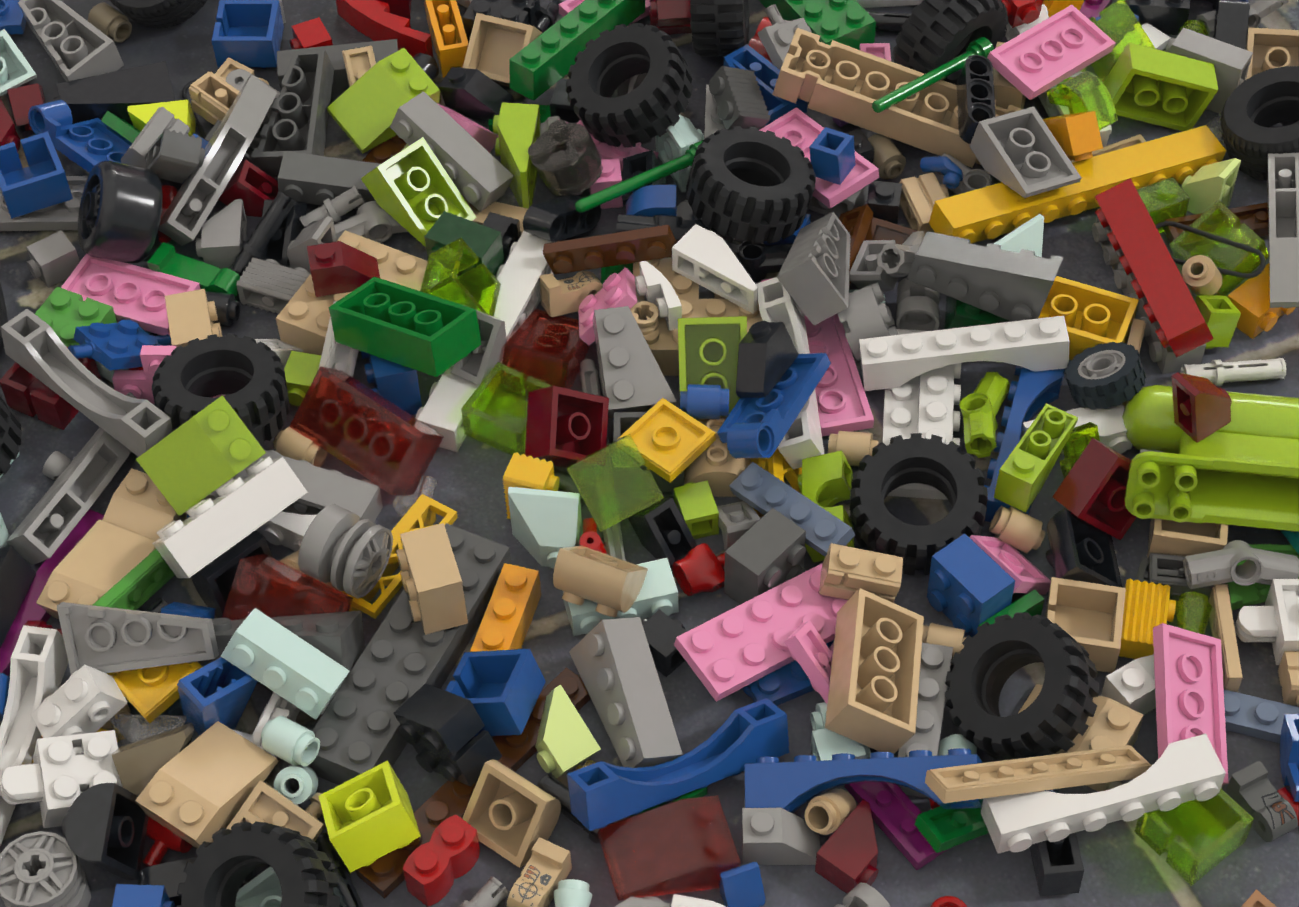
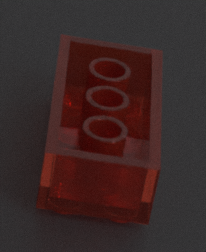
(366, 431)

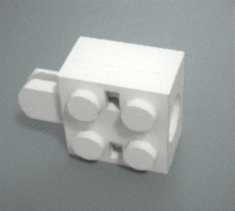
(1275, 621)
(61, 772)

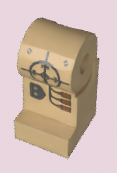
(566, 295)
(540, 875)

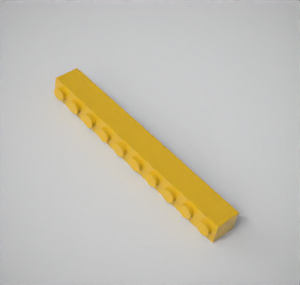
(1000, 210)

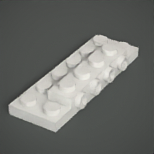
(926, 408)

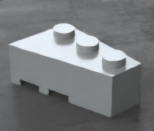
(626, 363)

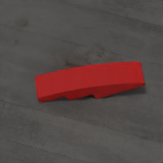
(378, 24)

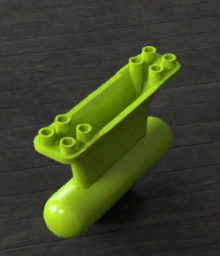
(1230, 478)

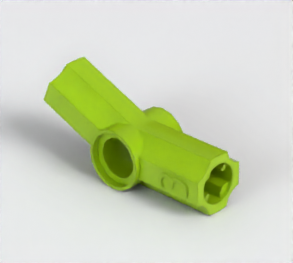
(980, 412)

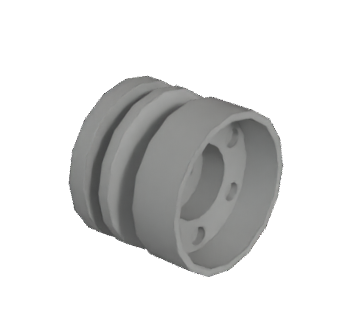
(345, 550)
(42, 873)

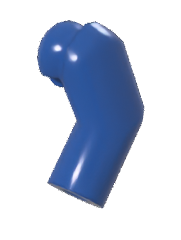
(945, 166)

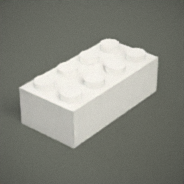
(230, 517)

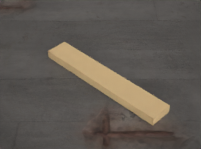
(1036, 773)

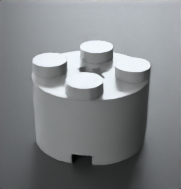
(866, 317)

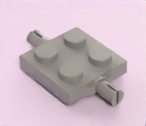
(779, 35)

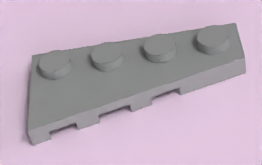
(132, 638)

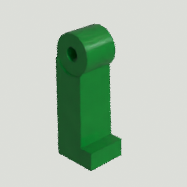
(208, 276)

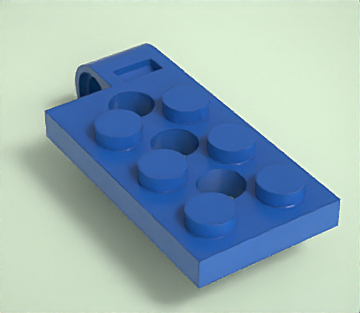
(81, 142)
(760, 424)

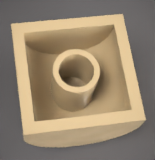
(716, 464)
(598, 578)
(510, 812)

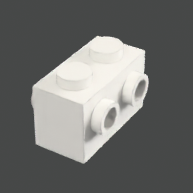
(79, 704)

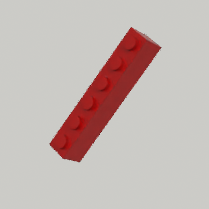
(1154, 269)

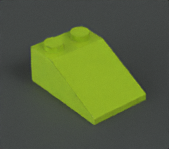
(373, 100)
(517, 130)
(416, 190)
(201, 455)

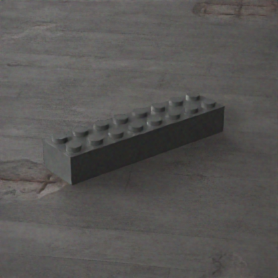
(399, 659)

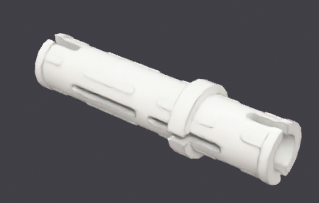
(1250, 370)

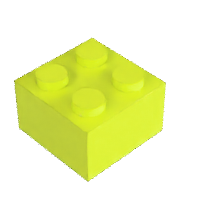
(369, 816)

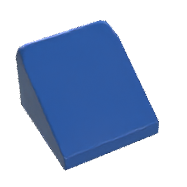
(742, 886)

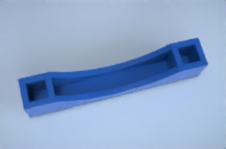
(1028, 398)
(794, 783)
(612, 792)

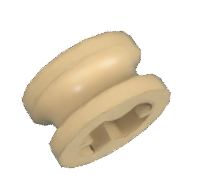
(651, 311)

